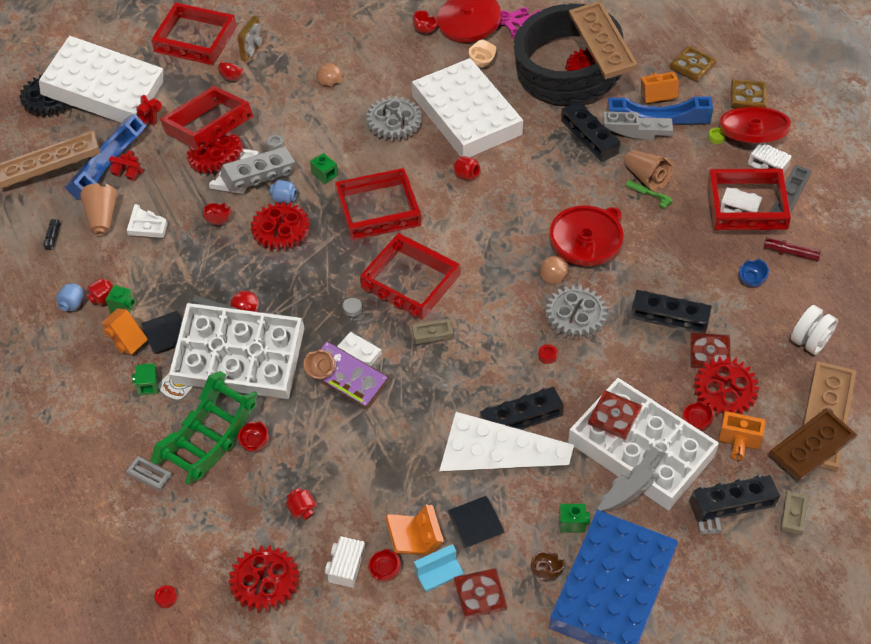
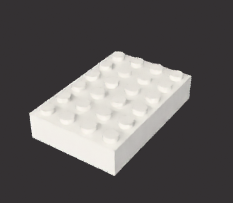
(99, 79)
(467, 108)
(248, 346)
(685, 446)

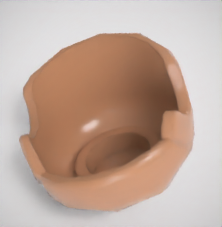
(329, 75)
(553, 269)
(319, 364)

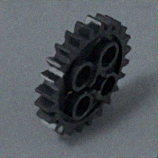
(37, 103)

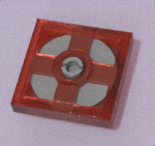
(708, 346)
(615, 414)
(480, 593)

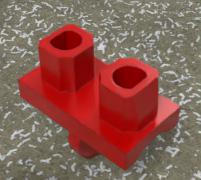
(148, 110)
(126, 162)

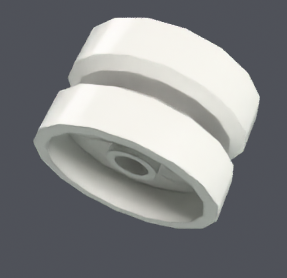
(814, 329)

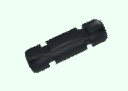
(51, 234)

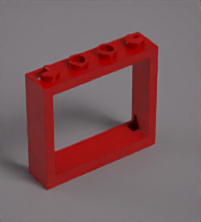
(190, 51)
(175, 120)
(748, 220)
(382, 224)
(420, 253)

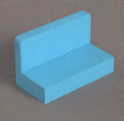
(437, 568)

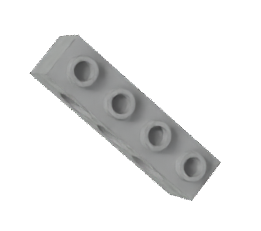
(257, 169)

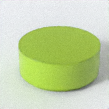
(716, 136)

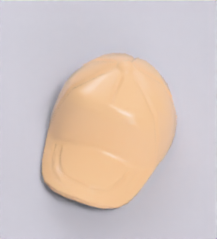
(482, 53)

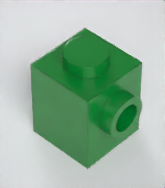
(323, 168)
(120, 299)
(145, 379)
(573, 518)

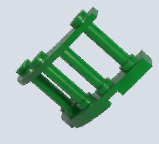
(194, 422)

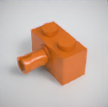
(659, 87)
(123, 331)
(741, 432)

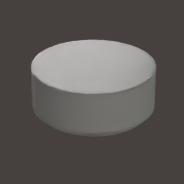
(275, 142)
(352, 307)

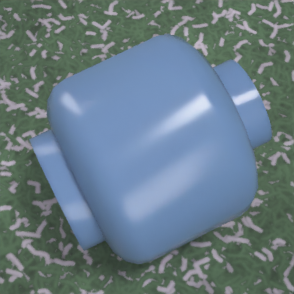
(283, 191)
(70, 297)

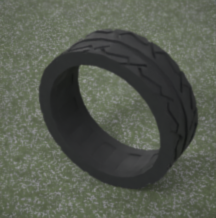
(552, 85)

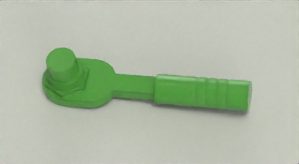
(664, 200)

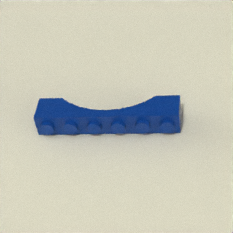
(693, 111)
(113, 146)

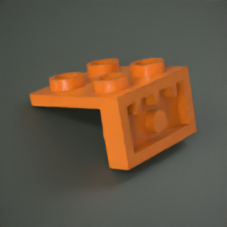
(415, 534)

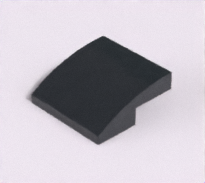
(163, 331)
(475, 521)

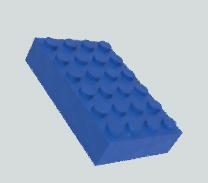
(613, 582)

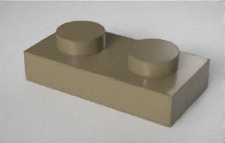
(432, 331)
(794, 513)

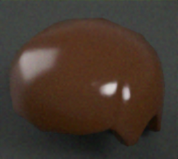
(547, 566)

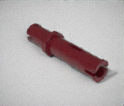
(792, 249)

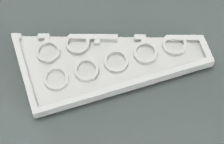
(490, 445)

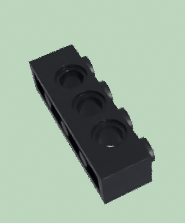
(590, 131)
(670, 312)
(550, 408)
(748, 496)

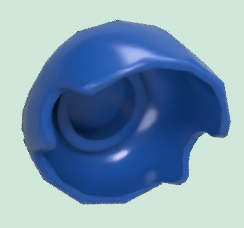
(753, 273)

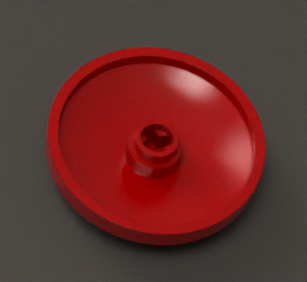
(468, 19)
(755, 124)
(586, 235)

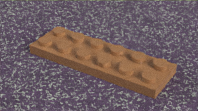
(603, 40)
(48, 159)
(832, 390)

